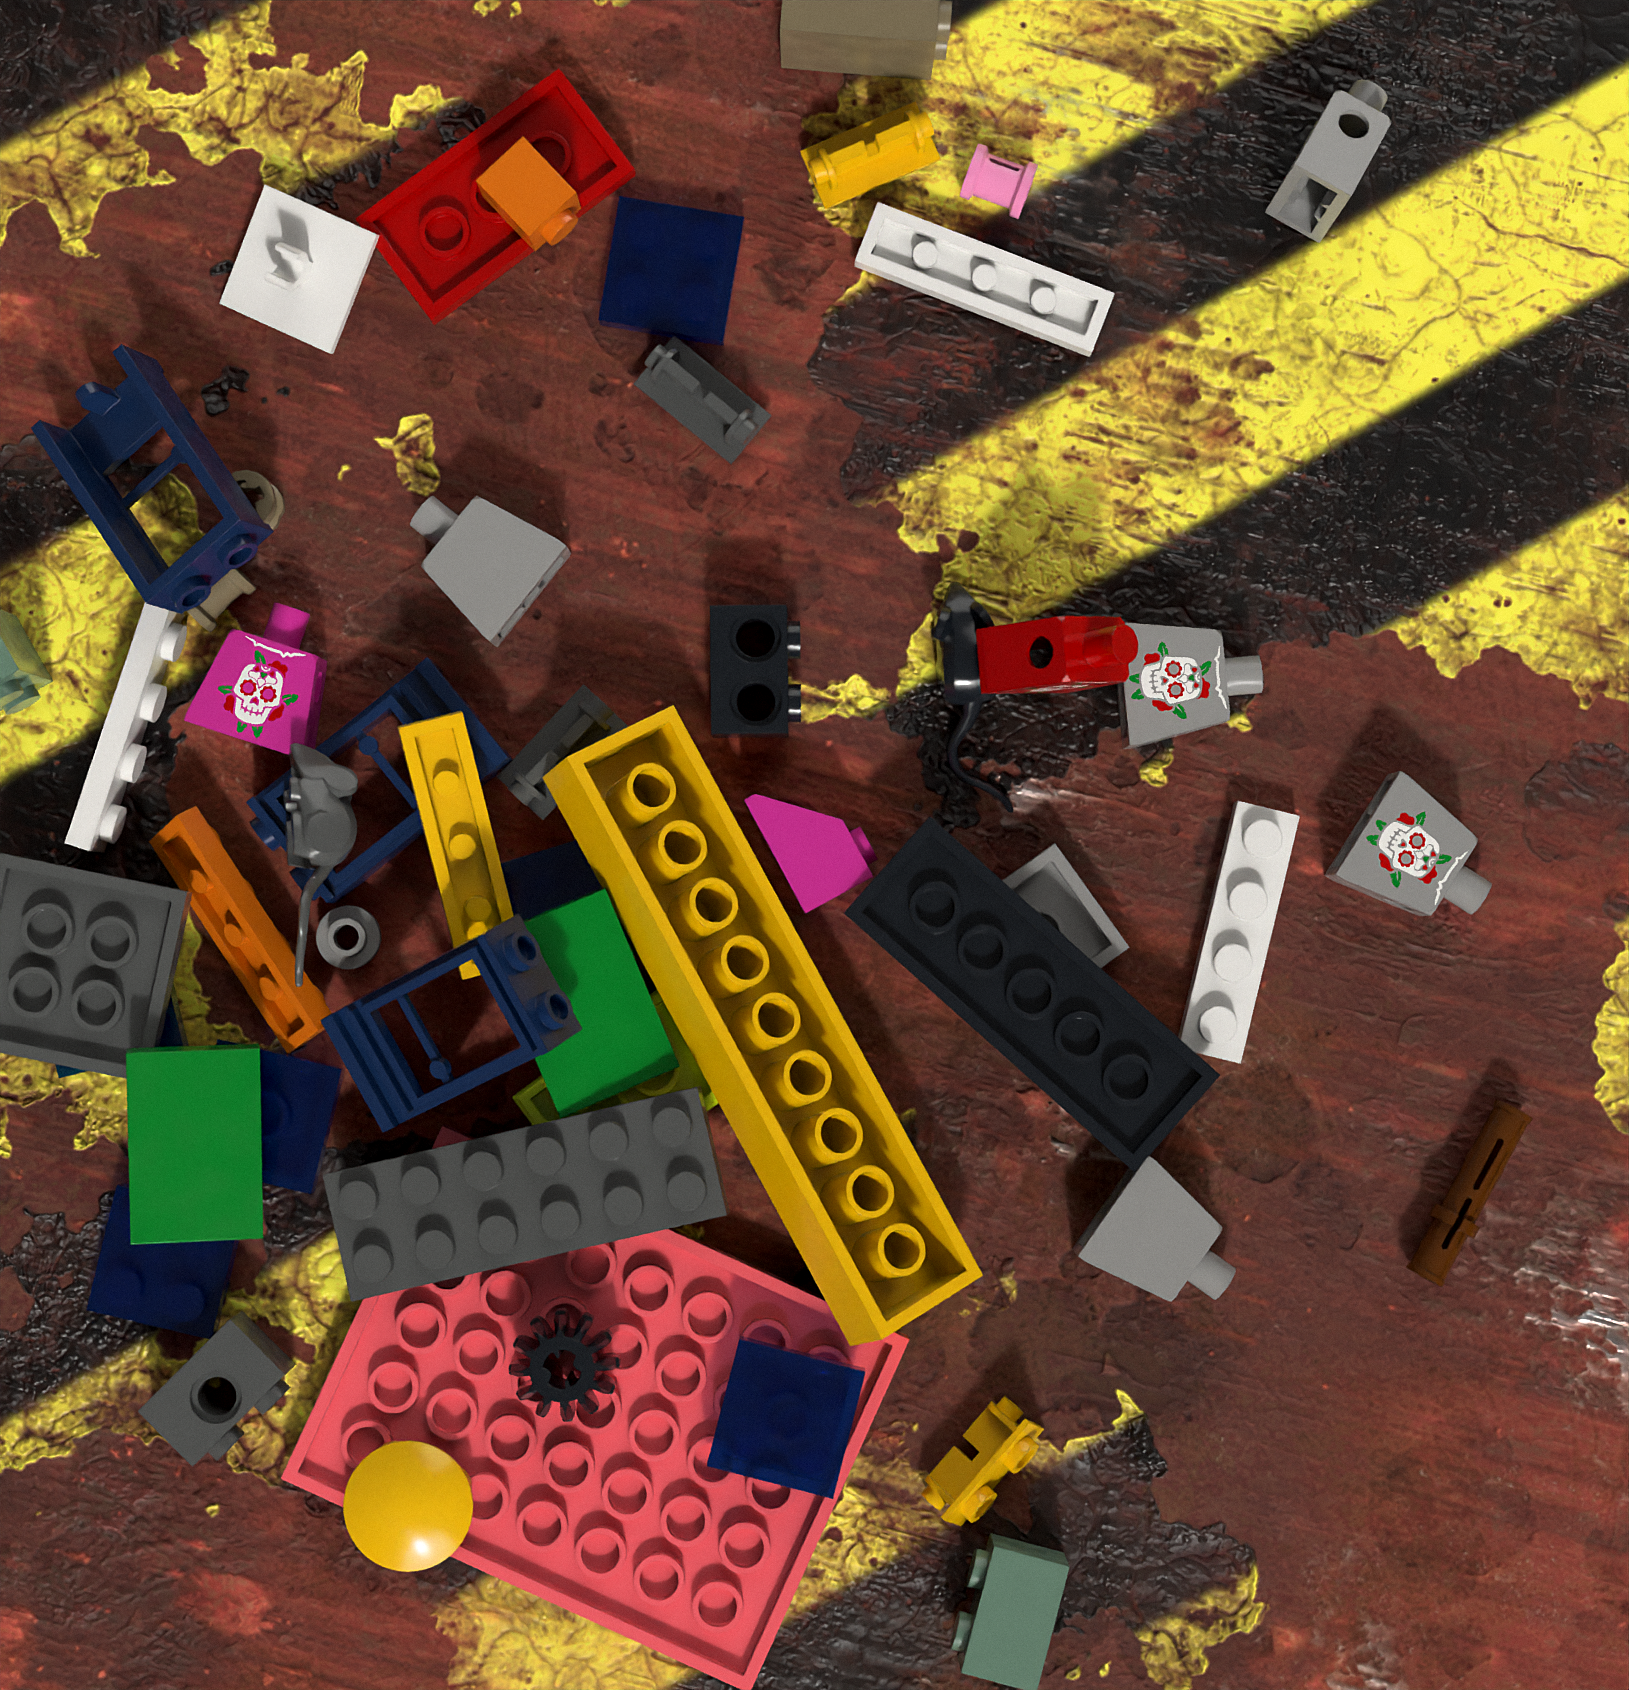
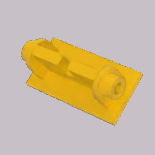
(871, 155)
(970, 1483)

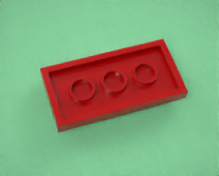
(443, 231)

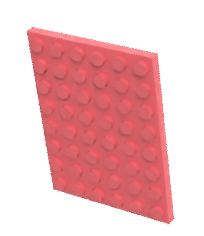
(620, 1501)

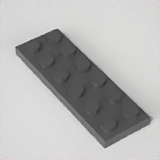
(526, 1194)

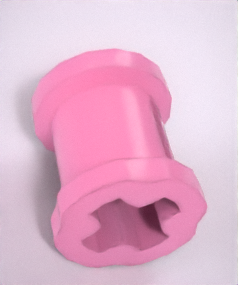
(998, 180)

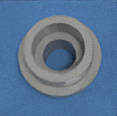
(368, 941)

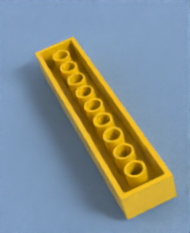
(762, 1027)

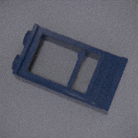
(106, 438)
(414, 698)
(519, 983)

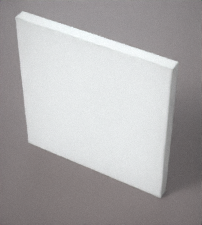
(299, 269)

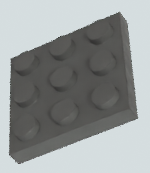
(84, 963)

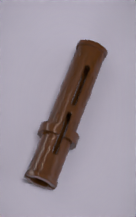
(1465, 1200)

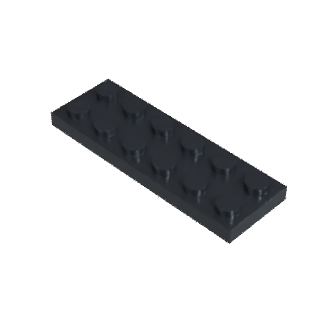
(1031, 994)

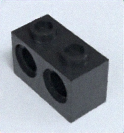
(736, 672)

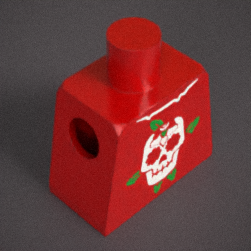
(1085, 654)

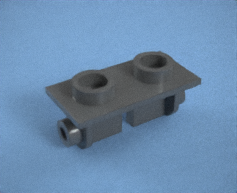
(701, 399)
(574, 727)

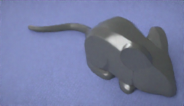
(319, 828)

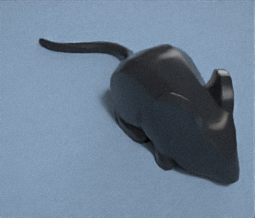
(959, 673)

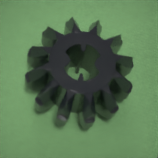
(542, 1368)

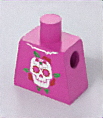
(264, 686)

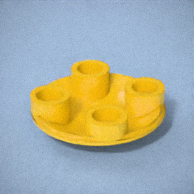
(408, 1505)

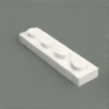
(983, 279)
(119, 749)
(1237, 931)

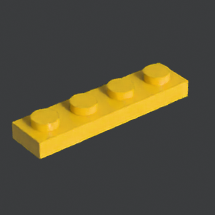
(456, 828)

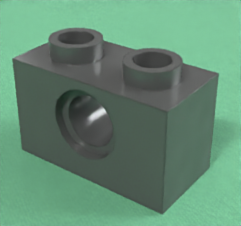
(183, 1407)

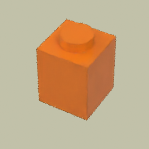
(530, 195)

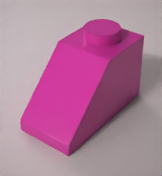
(813, 850)

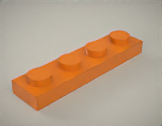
(241, 928)

